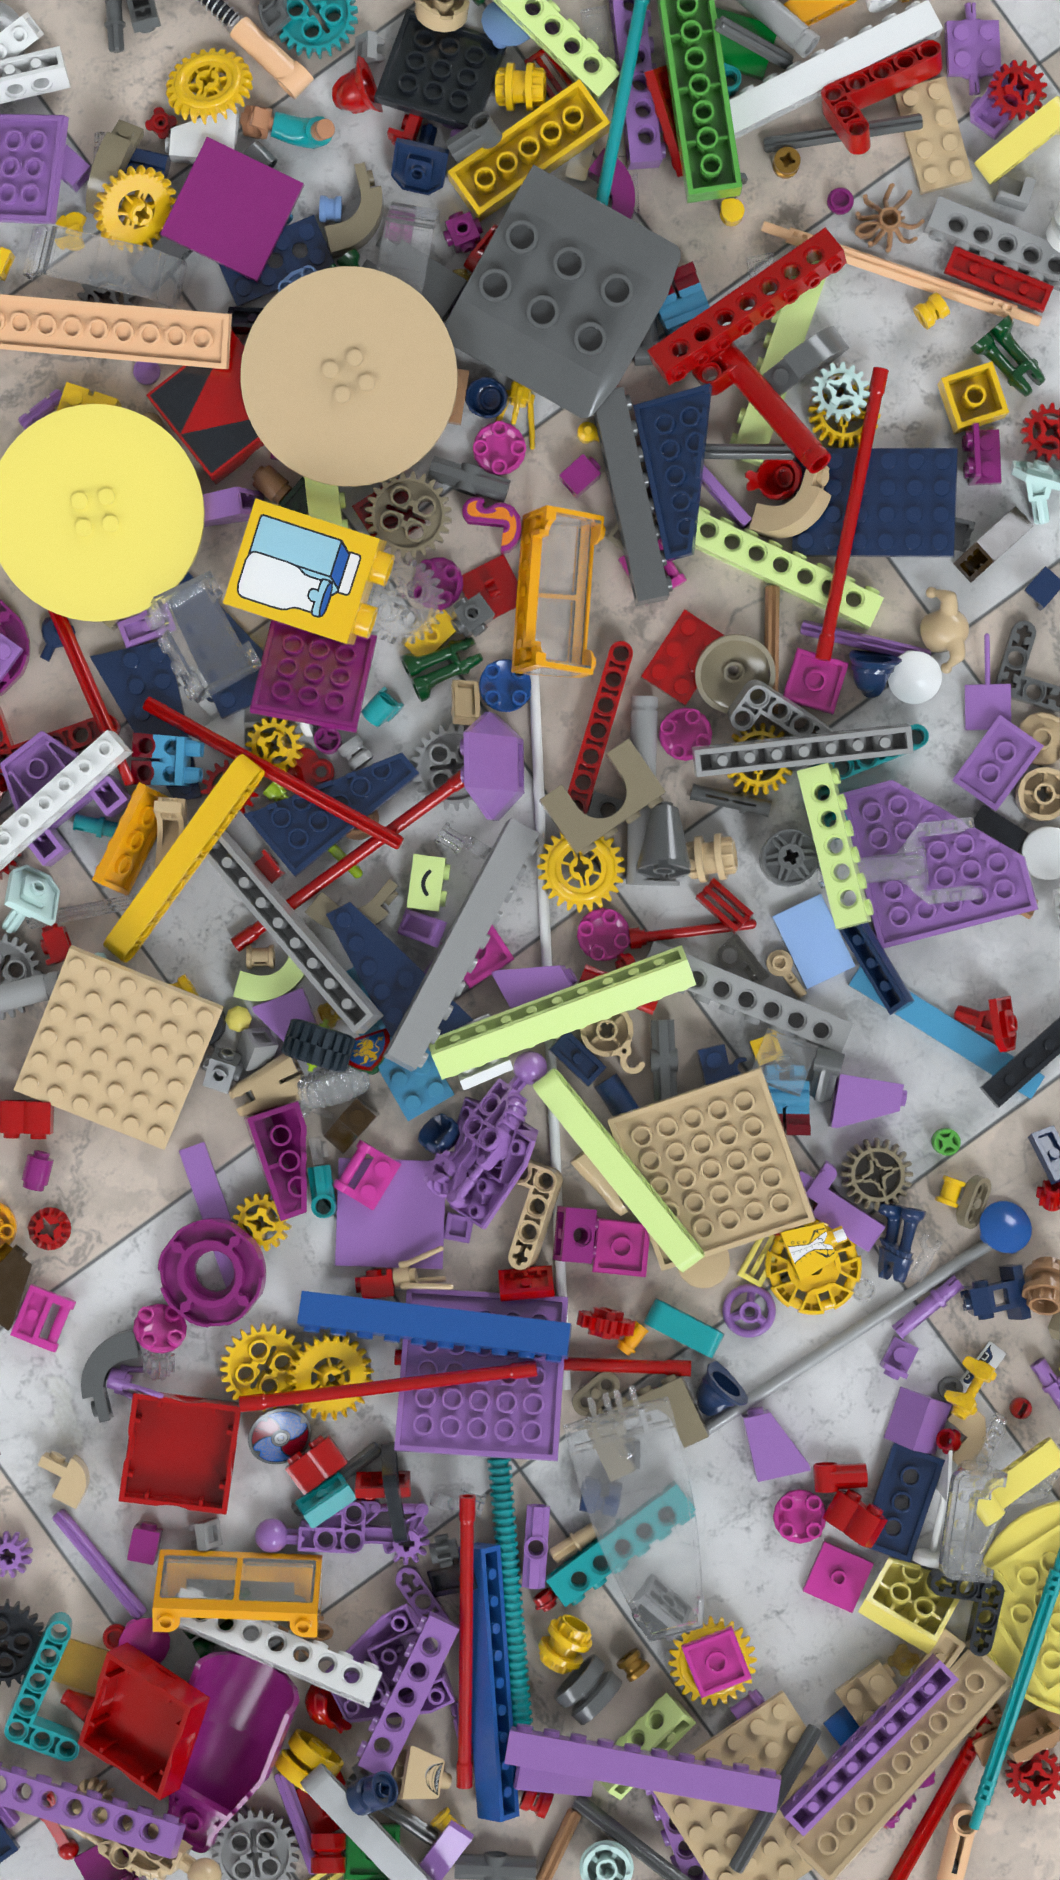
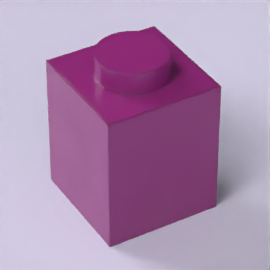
(580, 475)
(145, 1543)

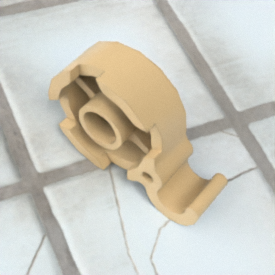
(442, 14)
(1027, 799)
(615, 1045)

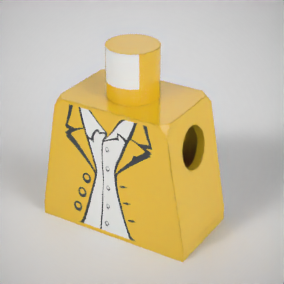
(811, 1247)

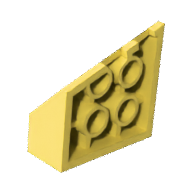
(906, 1604)

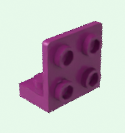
(983, 456)
(97, 1867)

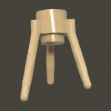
(407, 1277)

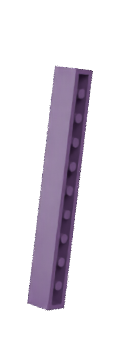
(642, 1768)

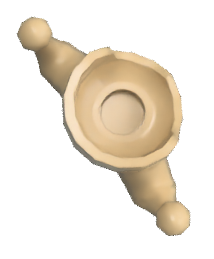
(945, 628)

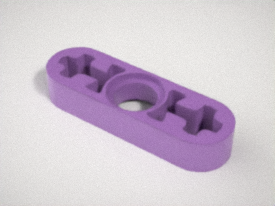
(418, 1579)

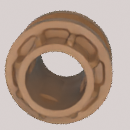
(1043, 1285)

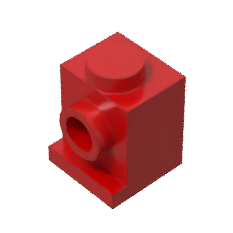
(55, 943)
(376, 1284)

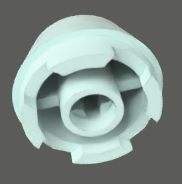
(606, 1862)

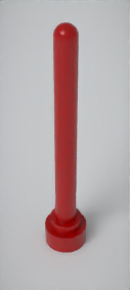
(640, 937)

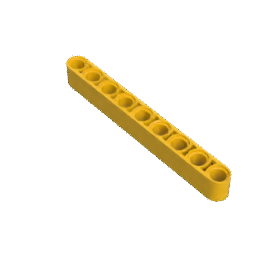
(183, 858)

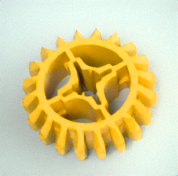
(840, 436)
(756, 782)

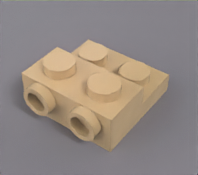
(867, 1690)

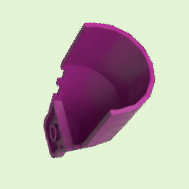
(235, 1744)

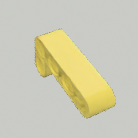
(1021, 142)
(1022, 1476)

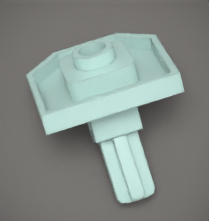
(1040, 482)
(30, 895)

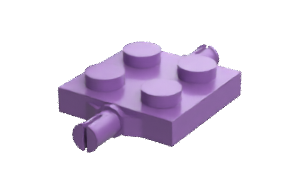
(972, 48)

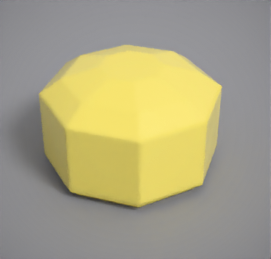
(238, 1018)

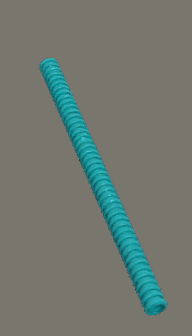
(506, 1537)

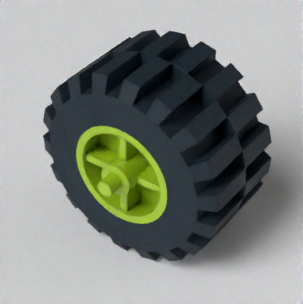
(318, 1045)

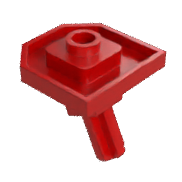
(997, 1021)

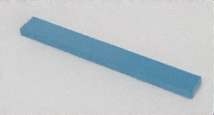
(948, 1032)

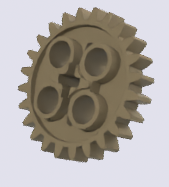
(418, 493)

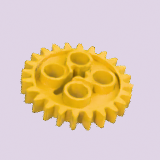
(241, 1356)

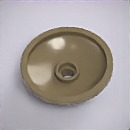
(739, 650)

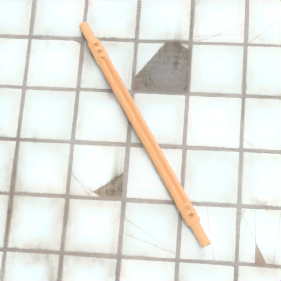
(914, 278)

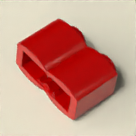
(26, 1117)
(316, 1464)
(855, 1518)

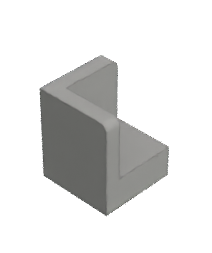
(1015, 193)
(256, 1047)

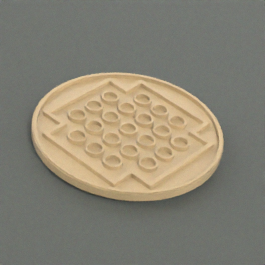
(349, 376)

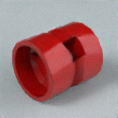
(328, 1853)

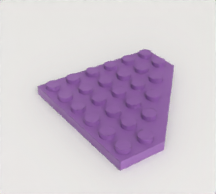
(882, 822)

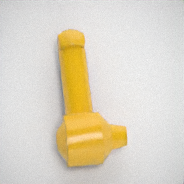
(587, 433)

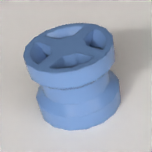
(330, 209)

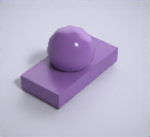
(422, 927)

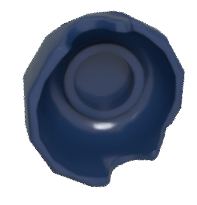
(486, 397)
(439, 1134)

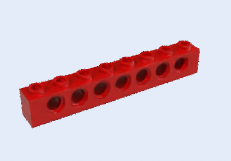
(753, 293)

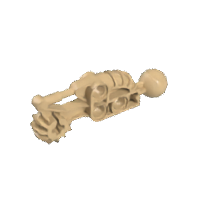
(141, 1861)

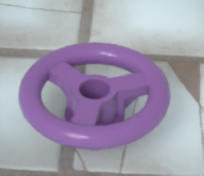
(730, 1318)

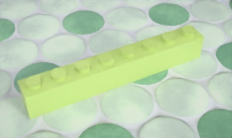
(789, 332)

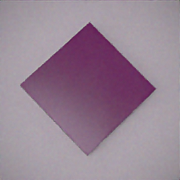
(232, 209)
(312, 678)

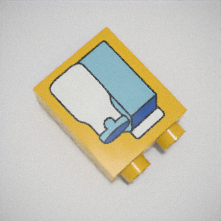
(308, 573)

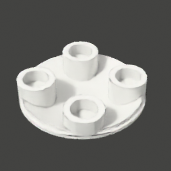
(915, 677)

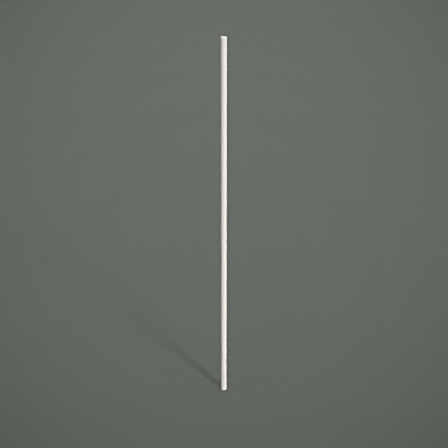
(546, 955)

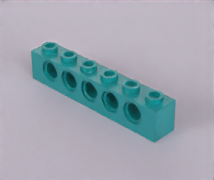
(582, 1561)

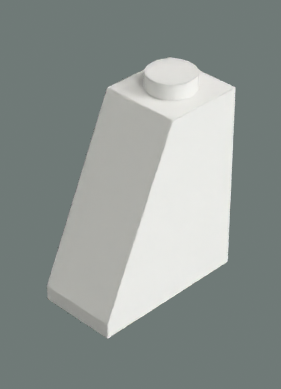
(189, 138)

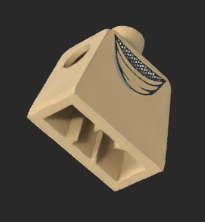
(419, 1774)

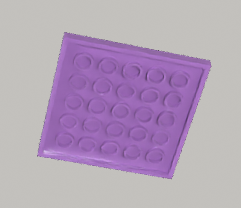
(484, 1417)

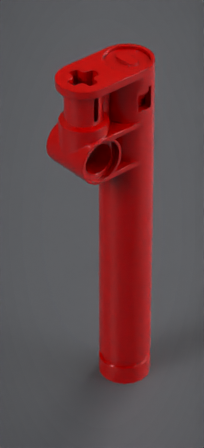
(735, 368)

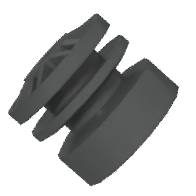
(782, 872)

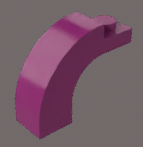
(622, 188)

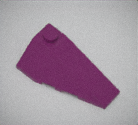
(281, 1151)

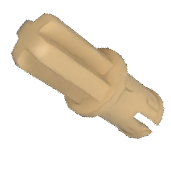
(573, 1543)

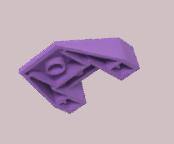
(36, 765)

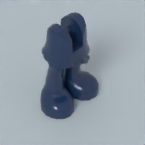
(893, 1257)

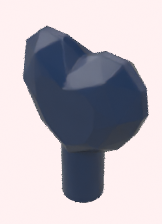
(51, 638)

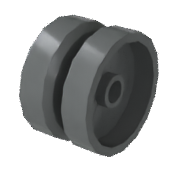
(588, 1689)

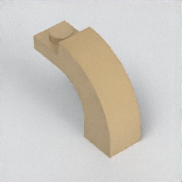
(798, 513)
(171, 821)

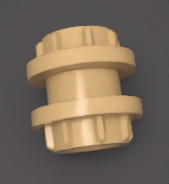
(712, 857)

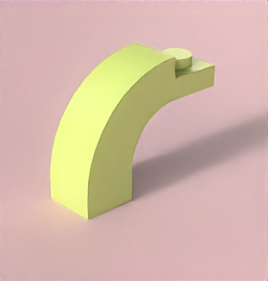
(268, 987)

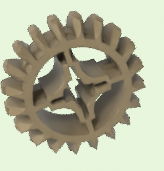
(898, 1167)

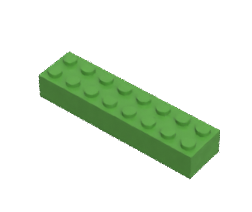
(700, 99)

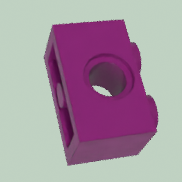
(565, 1246)

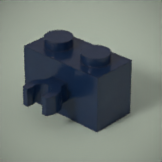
(715, 1064)

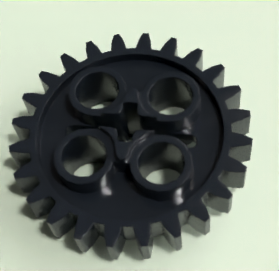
(18, 1624)

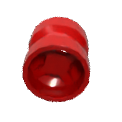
(540, 1805)

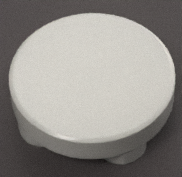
(1043, 853)

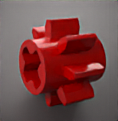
(1049, 1196)

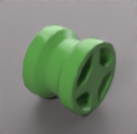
(950, 1144)

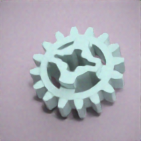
(849, 396)

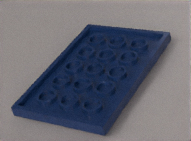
(903, 506)

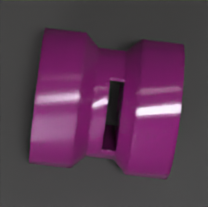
(327, 740)

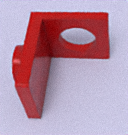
(269, 867)

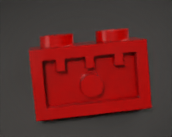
(526, 1283)
(370, 1485)

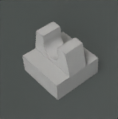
(366, 47)
(207, 1534)

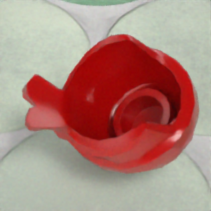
(776, 479)
(324, 1709)

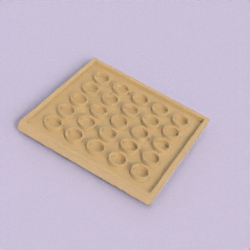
(118, 1047)
(718, 1162)
(716, 1829)

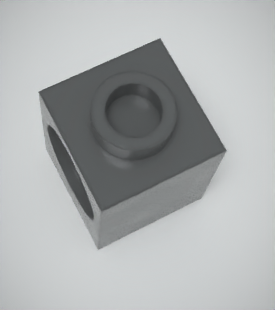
(600, 799)

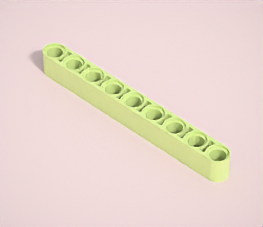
(618, 1170)

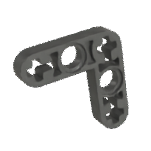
(1022, 682)

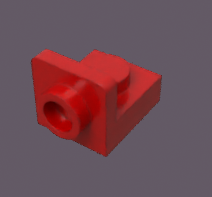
(411, 126)

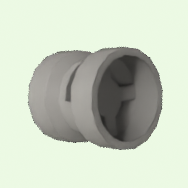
(351, 748)

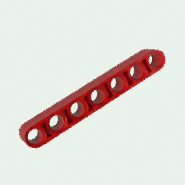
(601, 718)

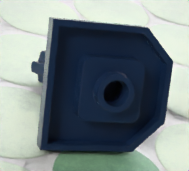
(420, 164)

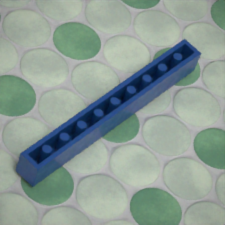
(434, 1325)
(491, 1690)

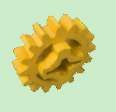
(285, 748)
(250, 1219)

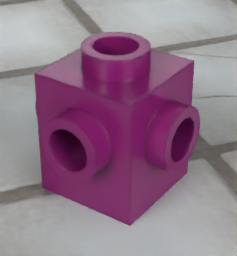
(464, 241)

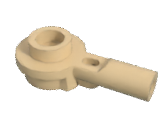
(780, 964)

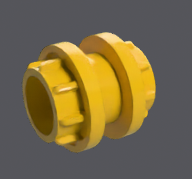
(520, 86)
(562, 1648)

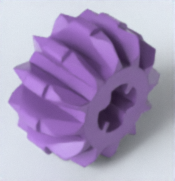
(20, 1558)

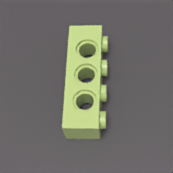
(646, 1729)

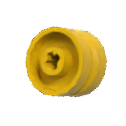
(304, 1756)

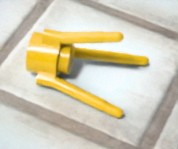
(519, 397)

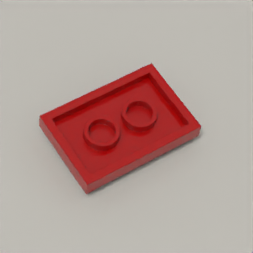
(675, 661)

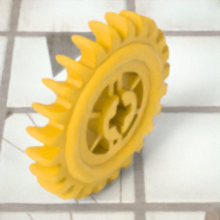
(213, 92)
(146, 216)
(586, 894)
(350, 1360)
(683, 1670)

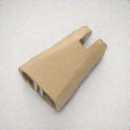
(270, 1086)
(598, 1182)

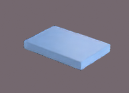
(813, 941)

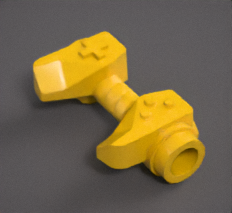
(964, 1403)

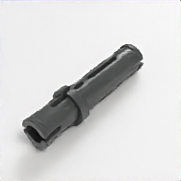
(762, 806)

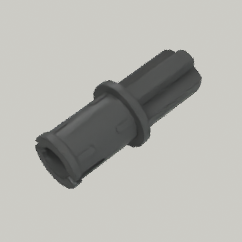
(115, 25)

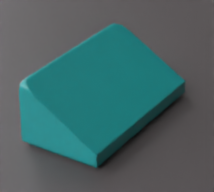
(325, 1500)

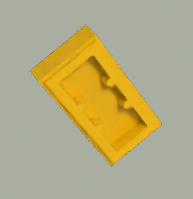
(434, 640)

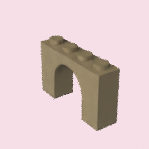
(641, 791)
(687, 1416)

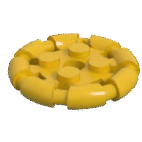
(815, 1283)

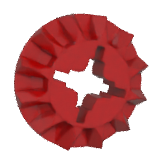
(61, 1233)

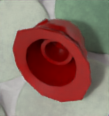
(356, 90)

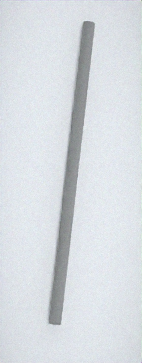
(849, 1335)

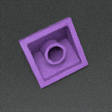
(917, 1420)

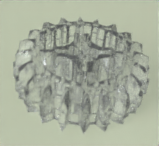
(332, 1087)

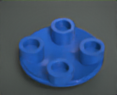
(502, 688)
(1005, 1227)

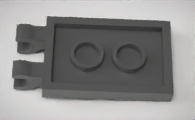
(440, 287)

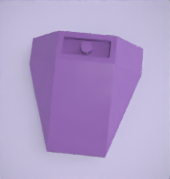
(492, 765)
(496, 1184)
(385, 1647)

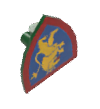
(369, 1051)

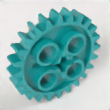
(300, 24)

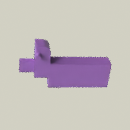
(838, 1211)

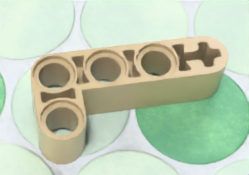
(531, 1216)

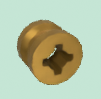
(785, 168)
(633, 1664)

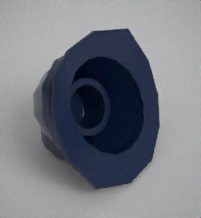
(872, 671)
(719, 1390)

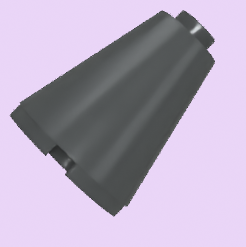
(664, 844)

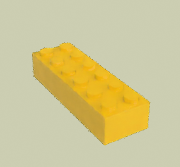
(541, 139)

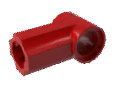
(832, 1477)

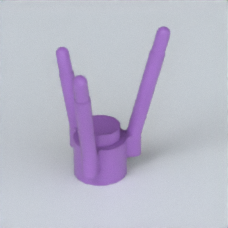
(121, 1382)

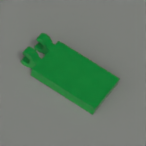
(740, 57)

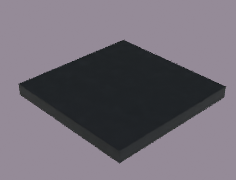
(439, 73)

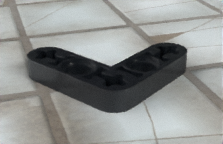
(390, 1478)
(978, 1595)

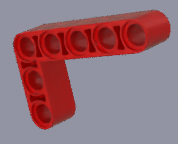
(850, 94)
(67, 734)

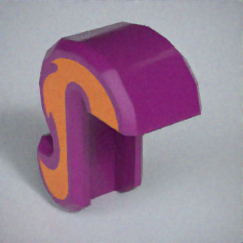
(496, 515)

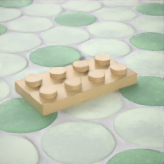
(938, 147)

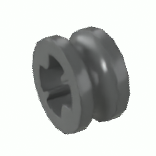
(948, 1379)

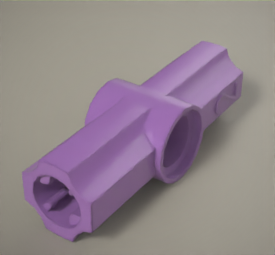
(535, 1529)

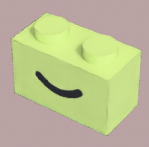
(427, 883)

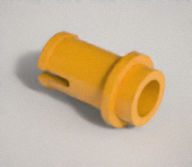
(629, 1343)

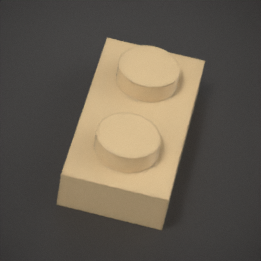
(946, 1649)

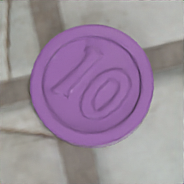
(146, 372)

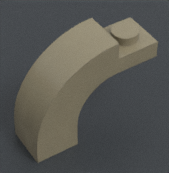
(112, 156)
(364, 223)
(372, 910)

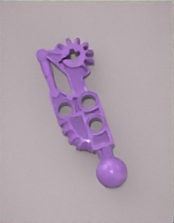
(486, 1133)
(273, 1534)

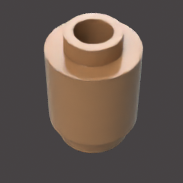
(271, 483)

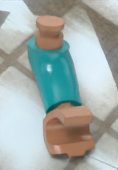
(287, 128)

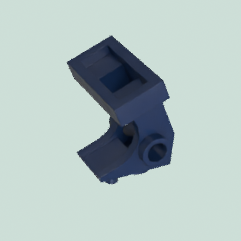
(980, 1298)

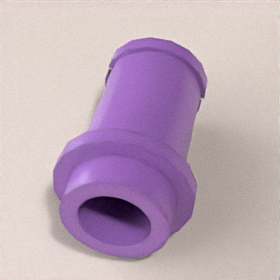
(747, 1704)

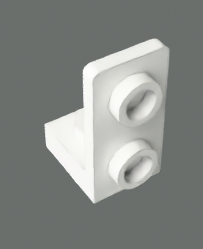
(18, 36)

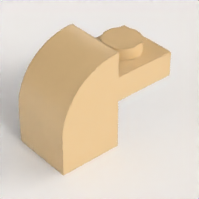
(74, 1477)

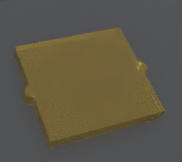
(80, 1666)

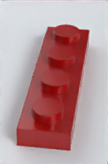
(658, 85)
(998, 279)

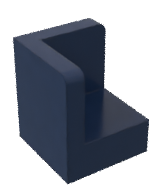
(1043, 587)

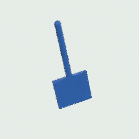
(841, 1725)

